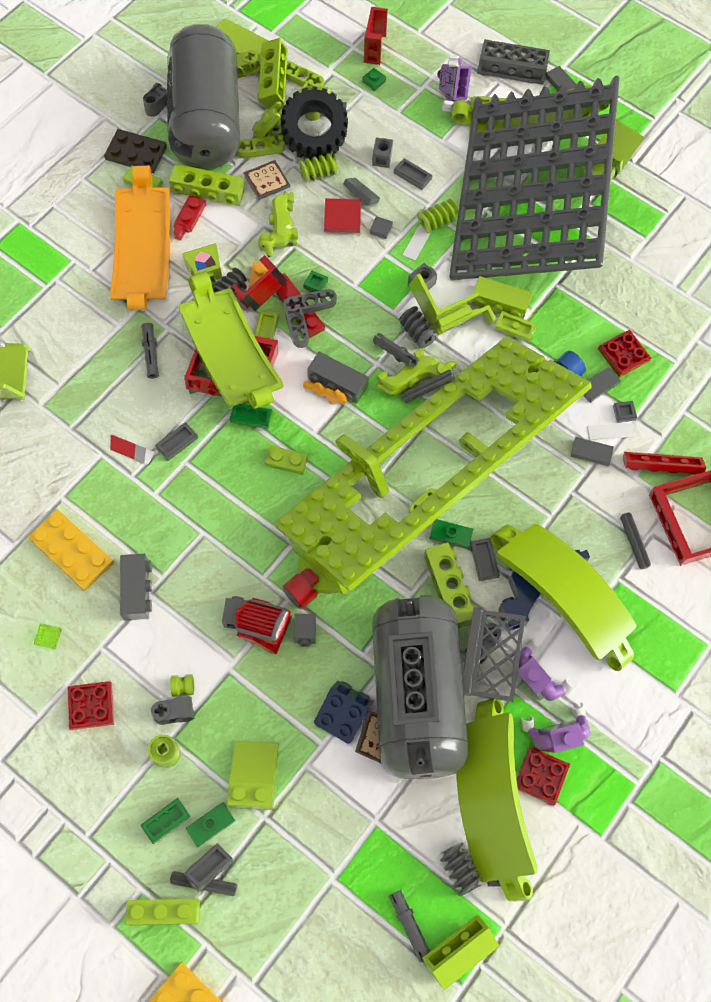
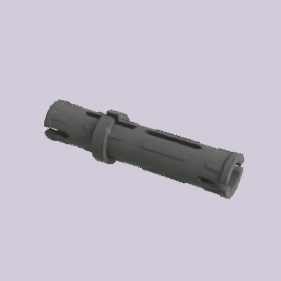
(149, 344)
(400, 353)
(409, 923)

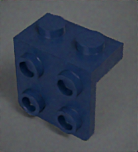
(343, 711)

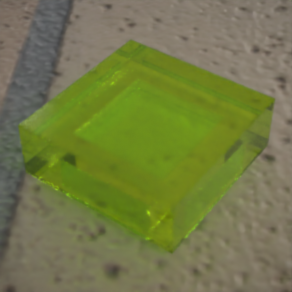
(47, 636)

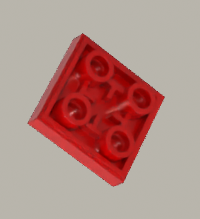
(342, 215)
(624, 353)
(90, 705)
(542, 775)

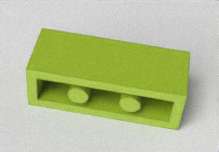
(502, 297)
(163, 912)
(460, 952)

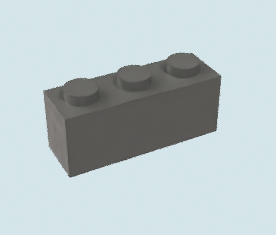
(338, 376)
(135, 587)

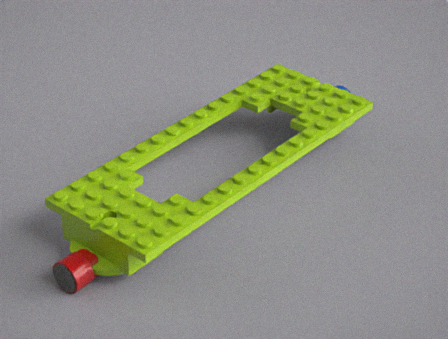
(343, 550)

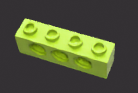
(272, 73)
(207, 184)
(445, 555)

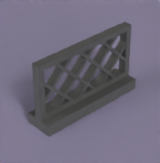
(510, 68)
(474, 656)

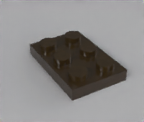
(135, 150)

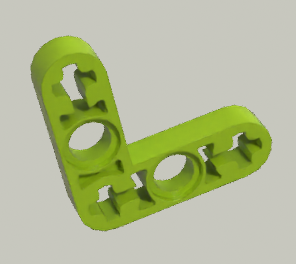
(311, 79)
(269, 143)
(367, 461)

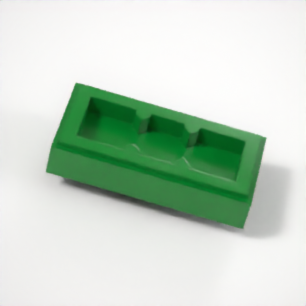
(249, 416)
(451, 533)
(165, 820)
(210, 824)

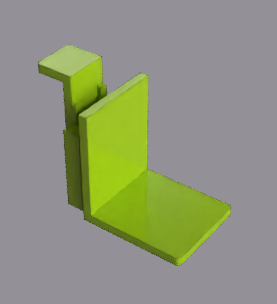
(625, 144)
(450, 316)
(13, 371)

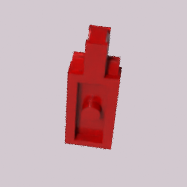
(188, 216)

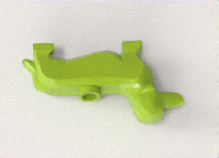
(282, 225)
(411, 377)

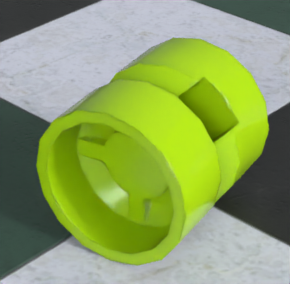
(164, 751)

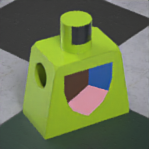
(204, 260)

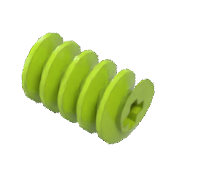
(319, 166)
(438, 214)

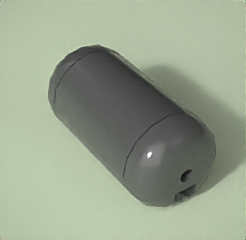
(202, 97)
(419, 688)

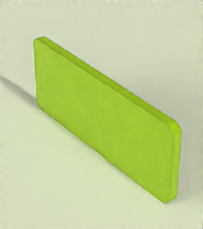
(242, 38)

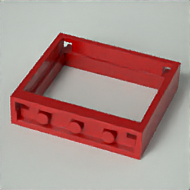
(205, 385)
(669, 521)

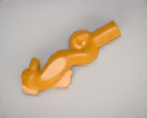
(332, 396)

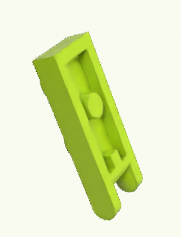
(267, 121)

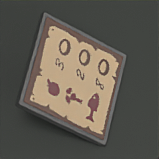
(266, 179)
(368, 741)

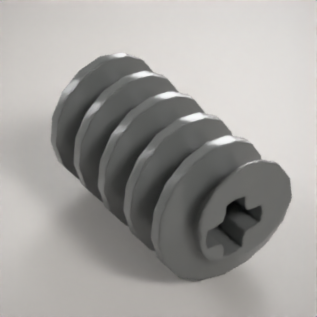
(235, 277)
(417, 327)
(460, 869)

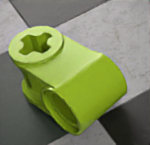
(245, 63)

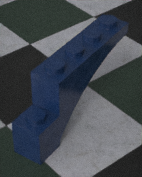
(525, 597)

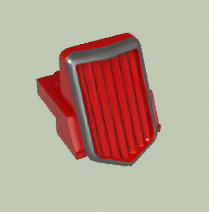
(262, 624)

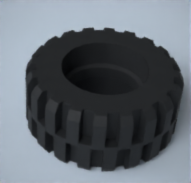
(314, 101)

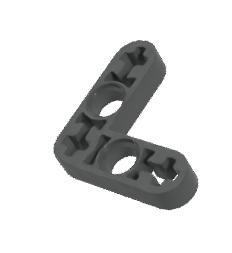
(297, 312)

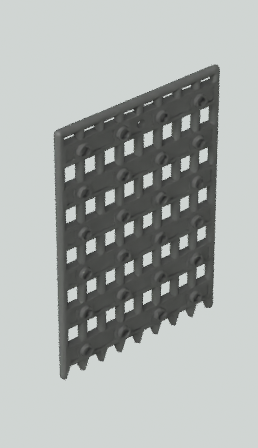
(536, 191)

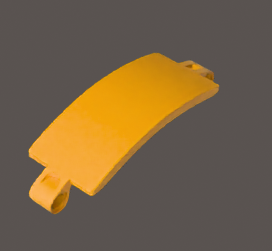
(141, 241)

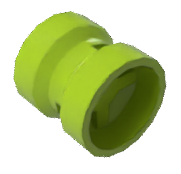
(182, 685)

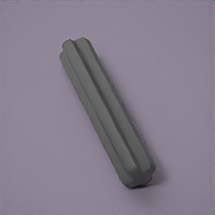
(427, 386)
(635, 541)
(215, 886)

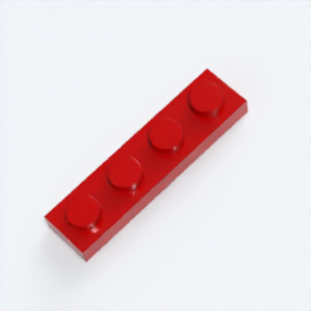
(312, 321)
(663, 462)

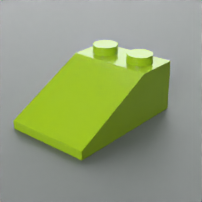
(253, 775)

